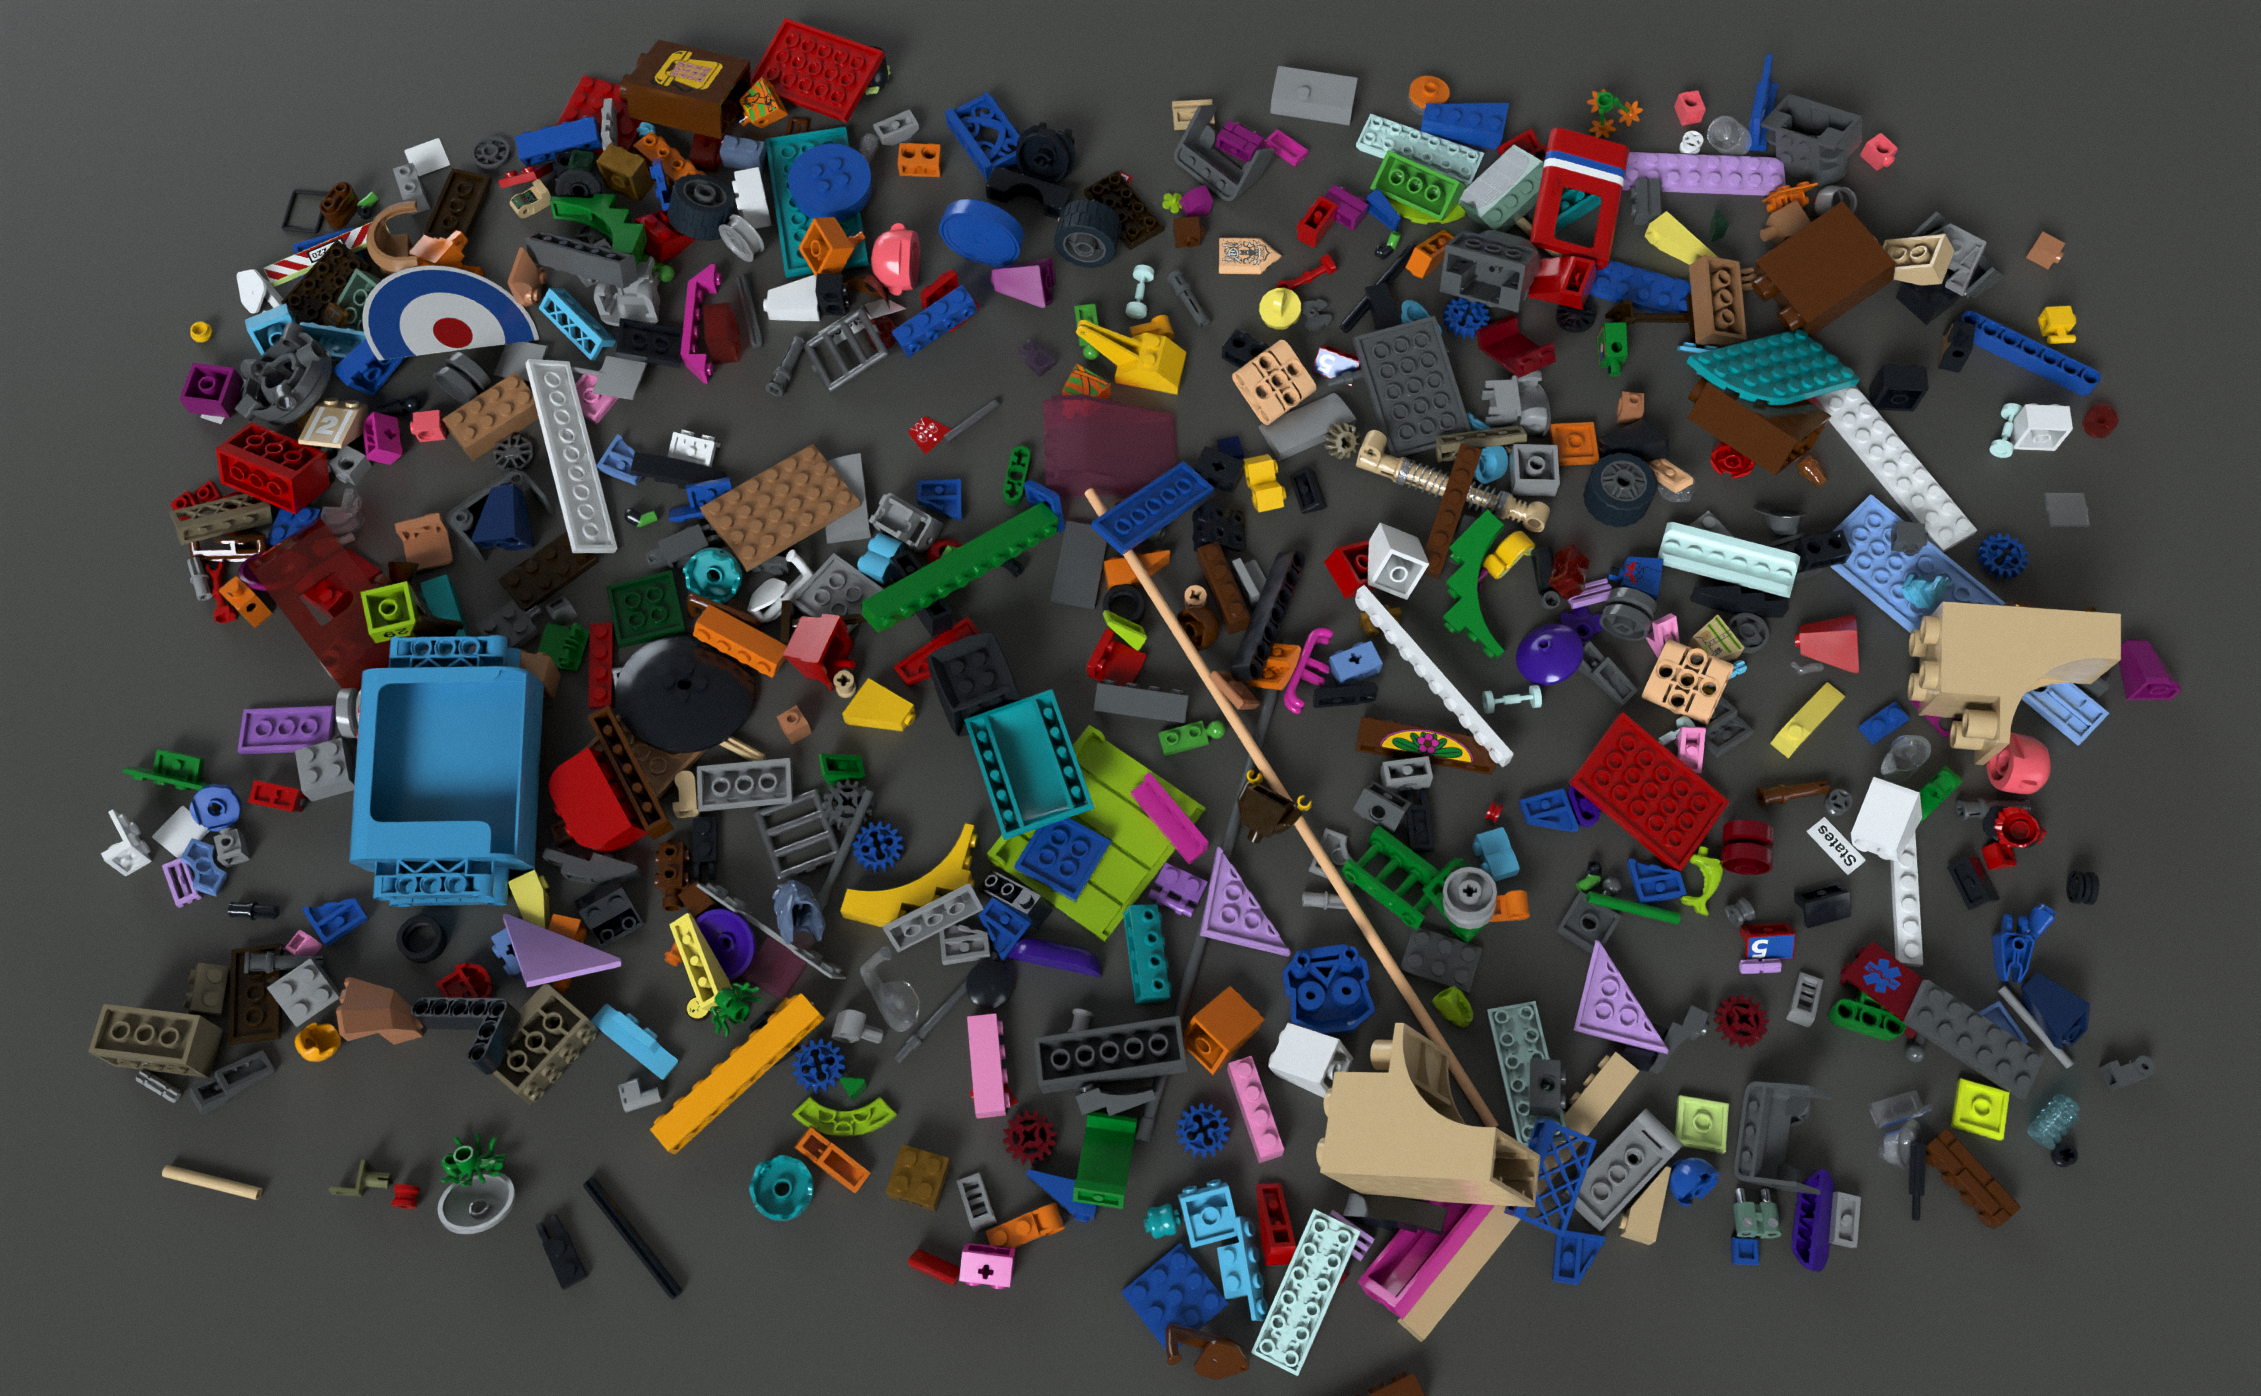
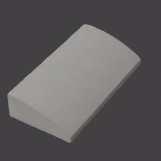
(1305, 426)
(855, 523)
(745, 784)
(933, 917)

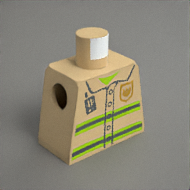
(1716, 641)

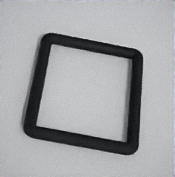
(286, 217)

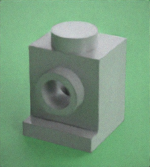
(231, 847)

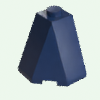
(504, 520)
(2056, 1010)

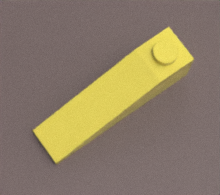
(1675, 239)
(1807, 720)
(532, 898)
(699, 960)

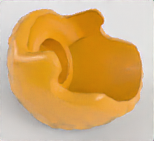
(317, 1042)

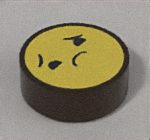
(695, 1012)

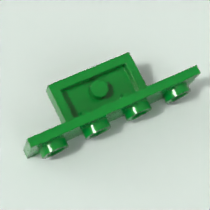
(172, 768)

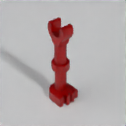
(1327, 266)
(223, 613)

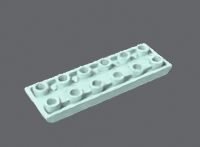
(1423, 148)
(1729, 559)
(1517, 1040)
(1305, 1292)

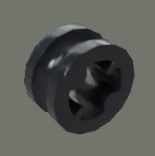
(2070, 1150)

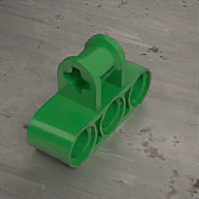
(1938, 789)
(1870, 1008)

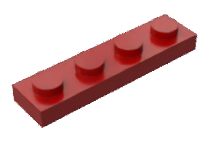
(601, 665)

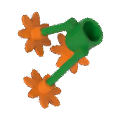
(1605, 102)

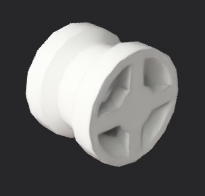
(1691, 143)

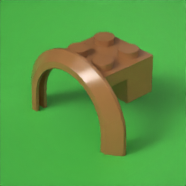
(388, 250)

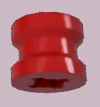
(405, 1196)

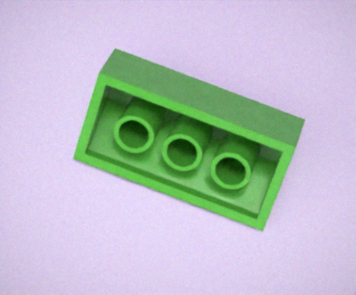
(1417, 186)

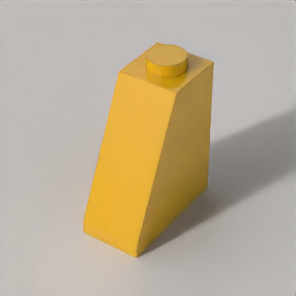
(879, 708)

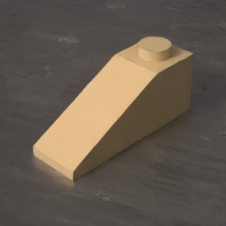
(1644, 1215)

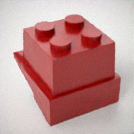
(820, 648)

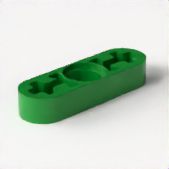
(1014, 467)

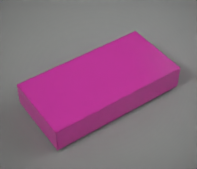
(1286, 147)

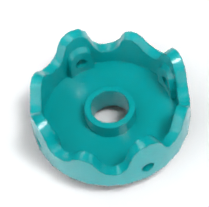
(703, 584)
(767, 1178)

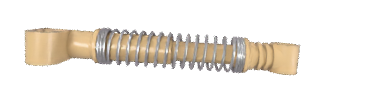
(1401, 471)

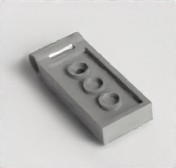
(1615, 1180)

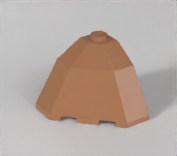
(375, 1010)

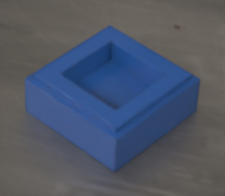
(1744, 1251)

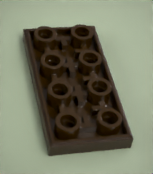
(1136, 218)
(324, 283)

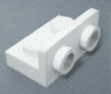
(693, 449)

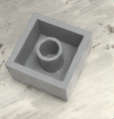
(1534, 470)
(325, 769)
(304, 991)

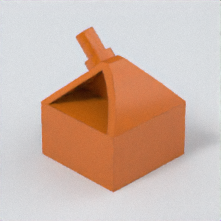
(827, 246)

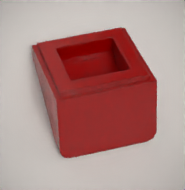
(1998, 856)

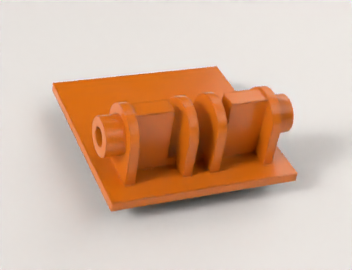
(1786, 195)

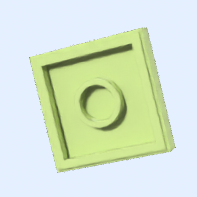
(1702, 1123)

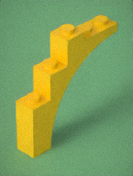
(888, 905)

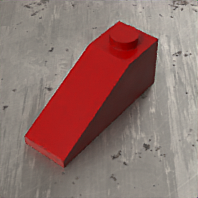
(1275, 1225)

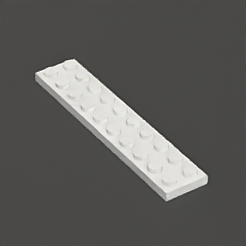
(571, 457)
(1896, 467)

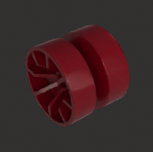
(1747, 847)

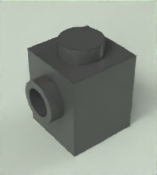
(1908, 537)

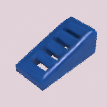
(1382, 210)

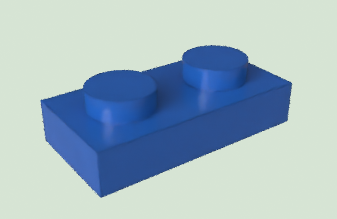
(1883, 723)

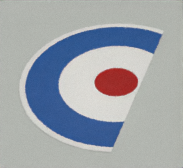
(441, 311)

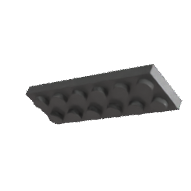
(1974, 1039)

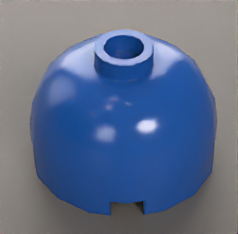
(1691, 1179)

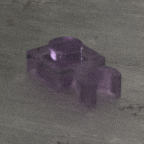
(1038, 359)

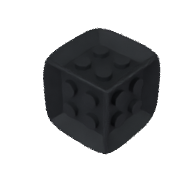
(971, 678)

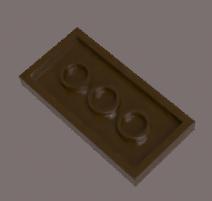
(458, 204)
(546, 573)
(252, 1008)

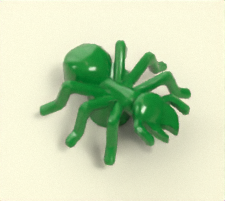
(731, 1004)
(465, 1161)

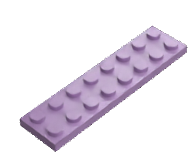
(1707, 173)

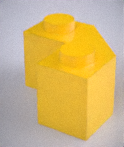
(1262, 480)

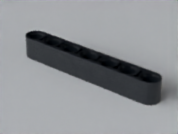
(1268, 616)

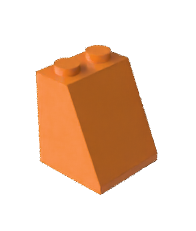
(1221, 1029)

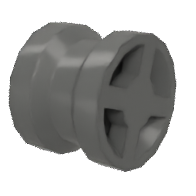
(1838, 797)
(1739, 912)

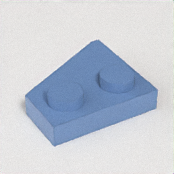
(618, 461)

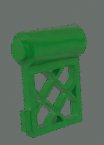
(1463, 934)

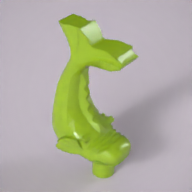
(1712, 873)

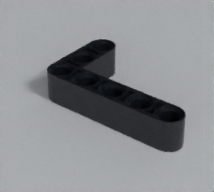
(492, 1018)

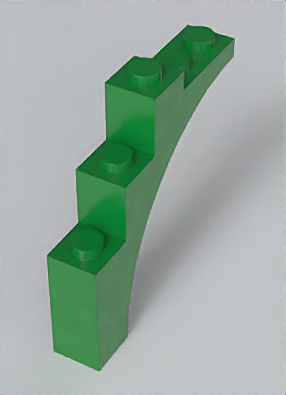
(603, 214)
(1463, 584)

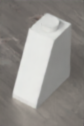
(793, 301)

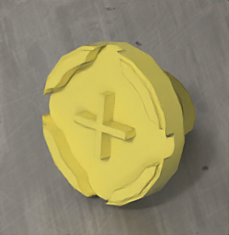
(1280, 308)

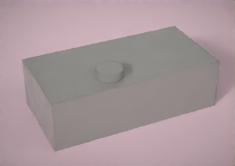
(1313, 95)

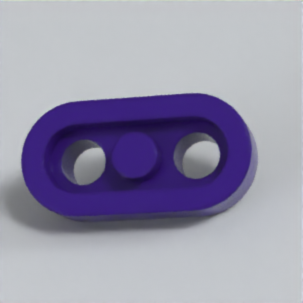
(1583, 806)

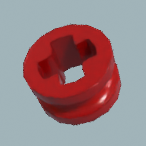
(1494, 812)

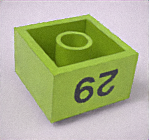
(390, 611)

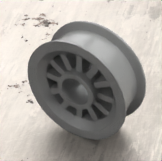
(741, 238)

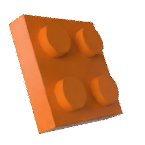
(1575, 443)

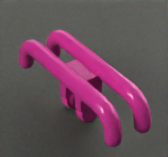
(1291, 701)

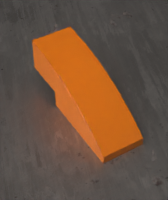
(831, 1160)

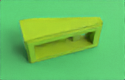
(1128, 630)

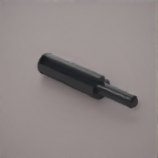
(1917, 1176)

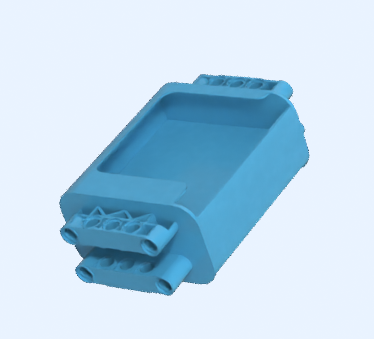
(447, 771)

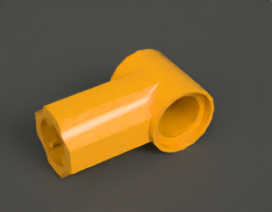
(1159, 326)

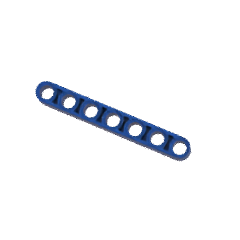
(2032, 355)

